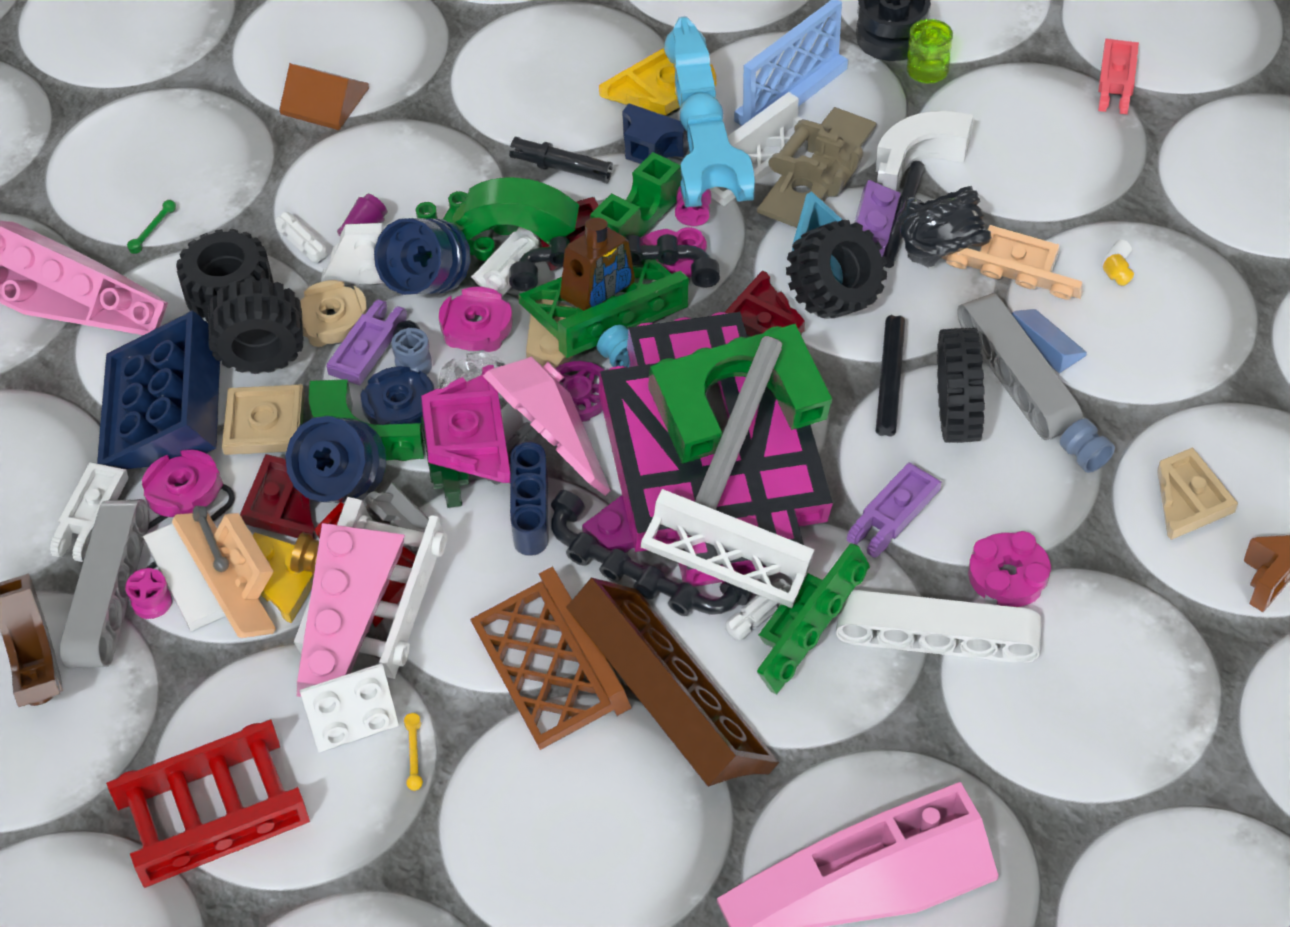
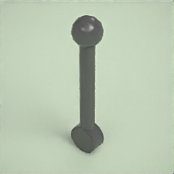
(199, 515)

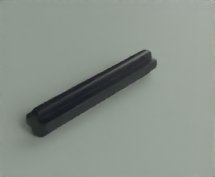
(890, 376)

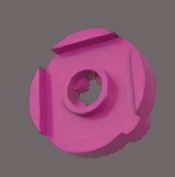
(478, 335)
(163, 474)
(1009, 549)

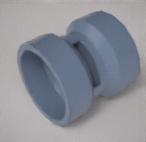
(412, 350)
(1088, 447)

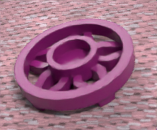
(581, 387)

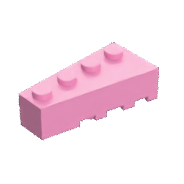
(345, 593)

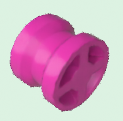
(693, 215)
(139, 590)

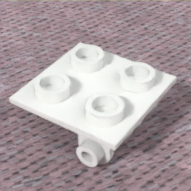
(349, 707)

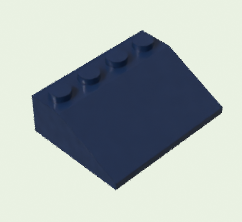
(160, 396)

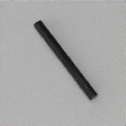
(909, 190)

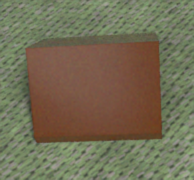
(320, 96)

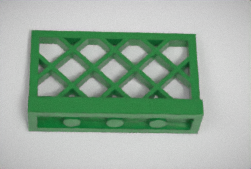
(638, 305)

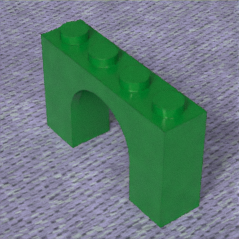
(681, 386)

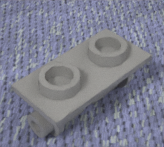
(396, 510)

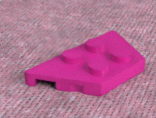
(467, 428)

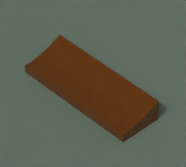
(670, 683)

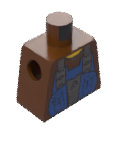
(596, 266)

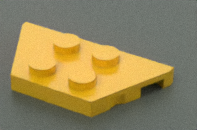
(646, 84)

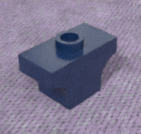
(652, 132)

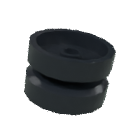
(886, 25)

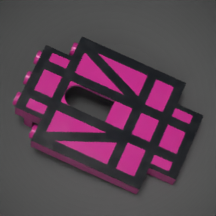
(776, 474)

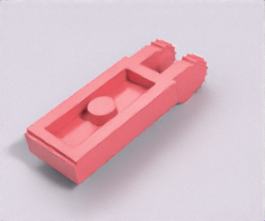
(1117, 72)

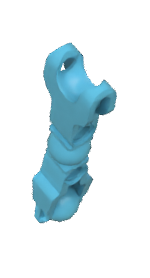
(711, 156)

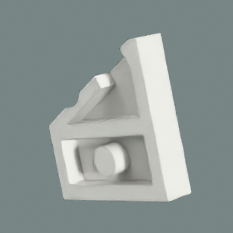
(354, 256)

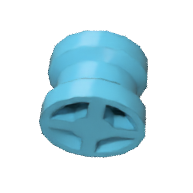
(614, 345)

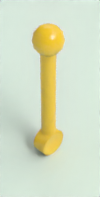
(412, 724)

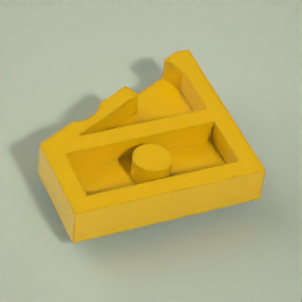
(285, 587)

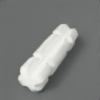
(301, 237)
(754, 612)

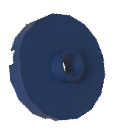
(395, 396)

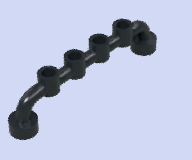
(704, 270)
(617, 563)

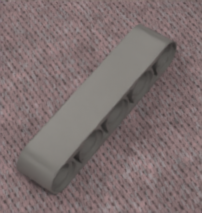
(1020, 366)
(100, 592)

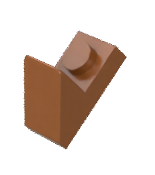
(1272, 560)

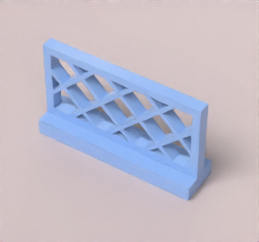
(805, 74)

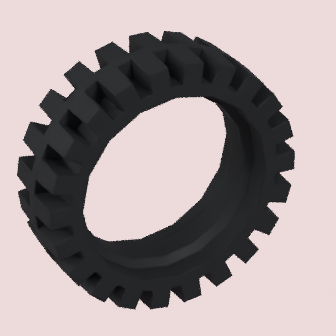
(960, 385)

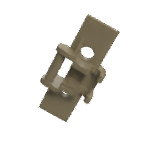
(834, 161)

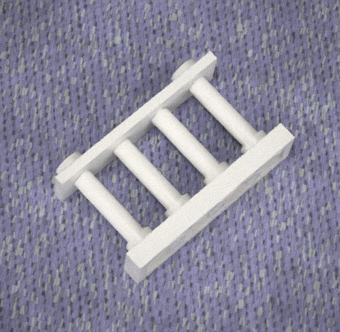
(431, 544)

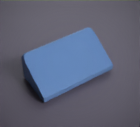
(1052, 343)

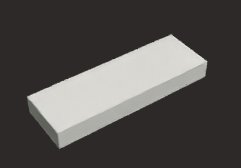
(183, 578)

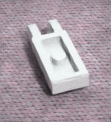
(96, 485)

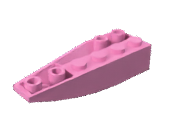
(64, 285)
(873, 869)

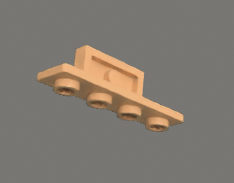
(1018, 258)
(245, 578)

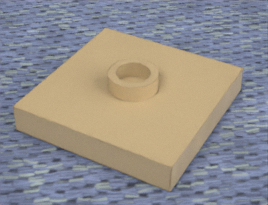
(262, 418)

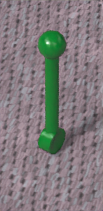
(135, 245)

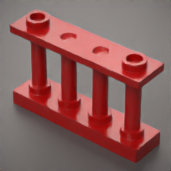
(220, 837)

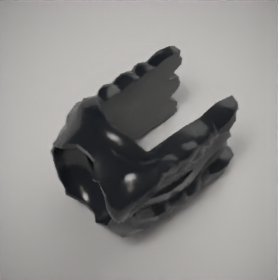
(942, 226)

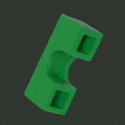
(650, 197)

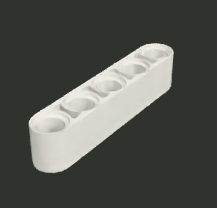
(940, 626)

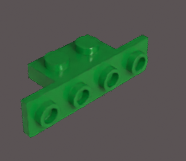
(798, 628)

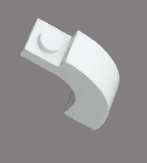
(921, 138)

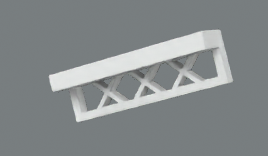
(763, 131)
(733, 536)

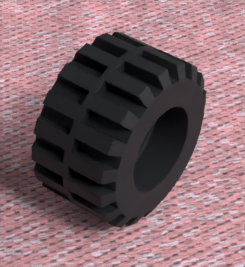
(216, 262)
(859, 263)
(255, 326)

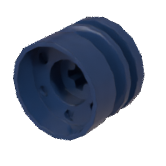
(405, 256)

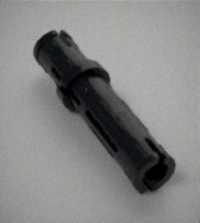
(547, 156)

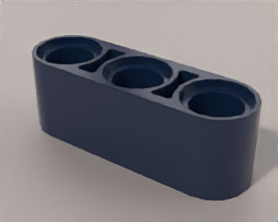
(529, 499)

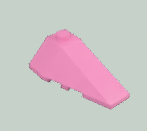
(549, 406)

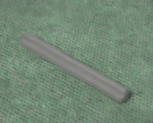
(739, 422)

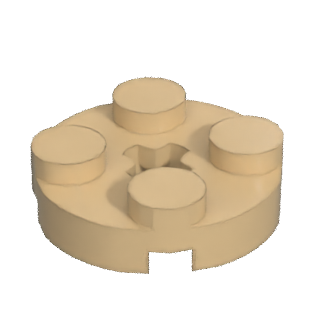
(327, 295)

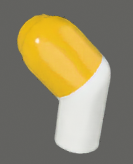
(1115, 263)

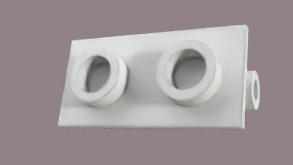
(495, 270)

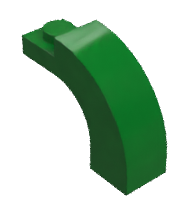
(518, 203)
(334, 398)

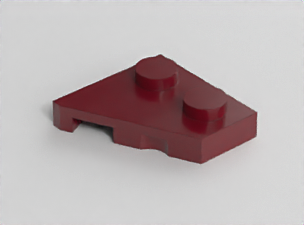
(764, 307)

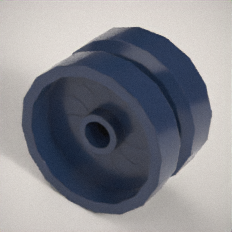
(335, 459)

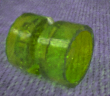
(929, 50)

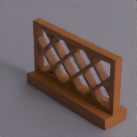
(584, 651)

